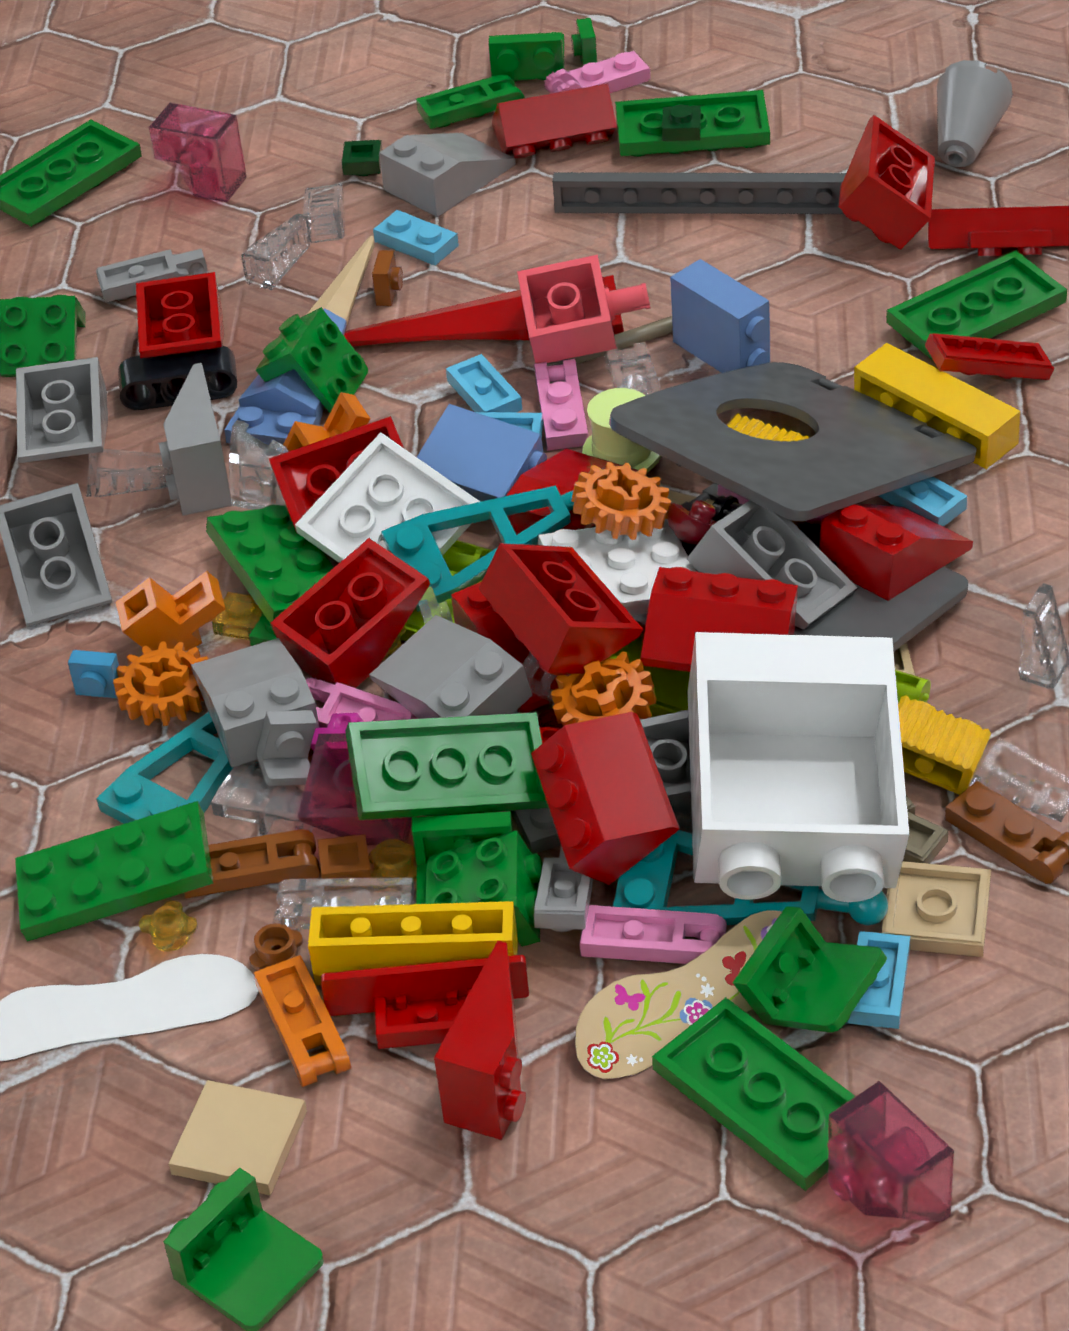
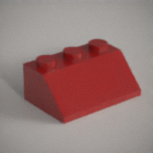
(554, 120)
(710, 603)
(557, 606)
(604, 795)

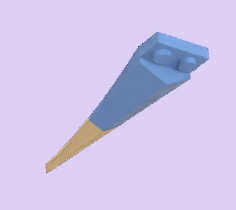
(278, 403)

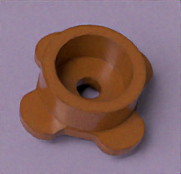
(274, 944)

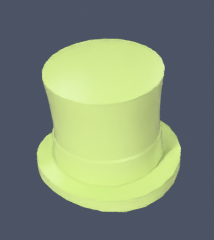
(608, 444)

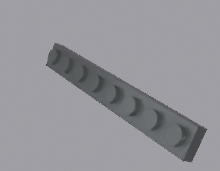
(697, 193)

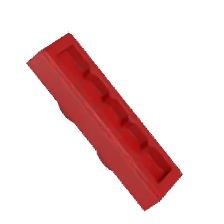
(989, 357)

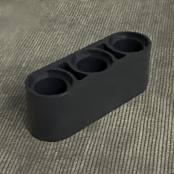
(158, 379)

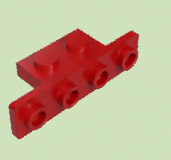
(999, 227)
(412, 1001)

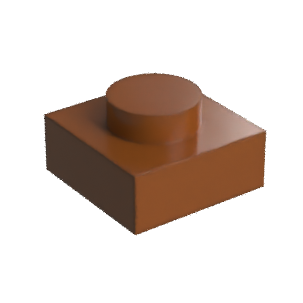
(386, 278)
(344, 857)

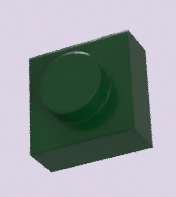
(681, 123)
(361, 157)

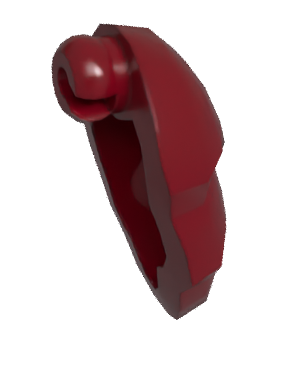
(693, 524)

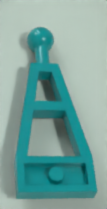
(416, 546)
(136, 797)
(650, 881)

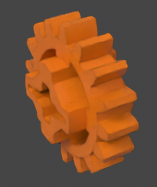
(620, 500)
(159, 684)
(604, 691)

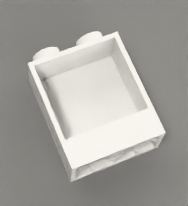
(796, 764)

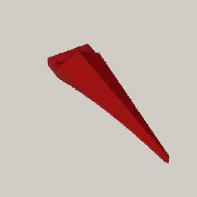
(486, 318)

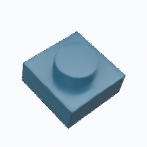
(93, 673)

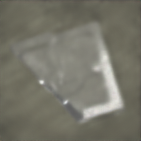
(250, 471)
(250, 799)

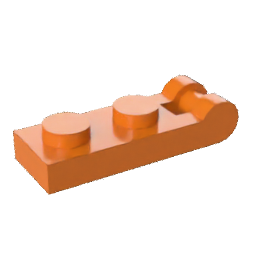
(301, 1019)

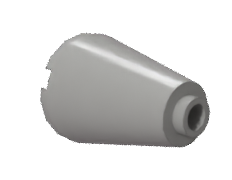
(969, 109)

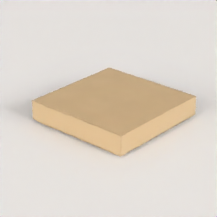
(940, 908)
(237, 1130)

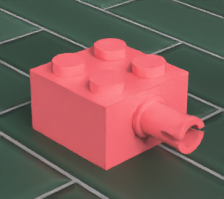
(571, 309)

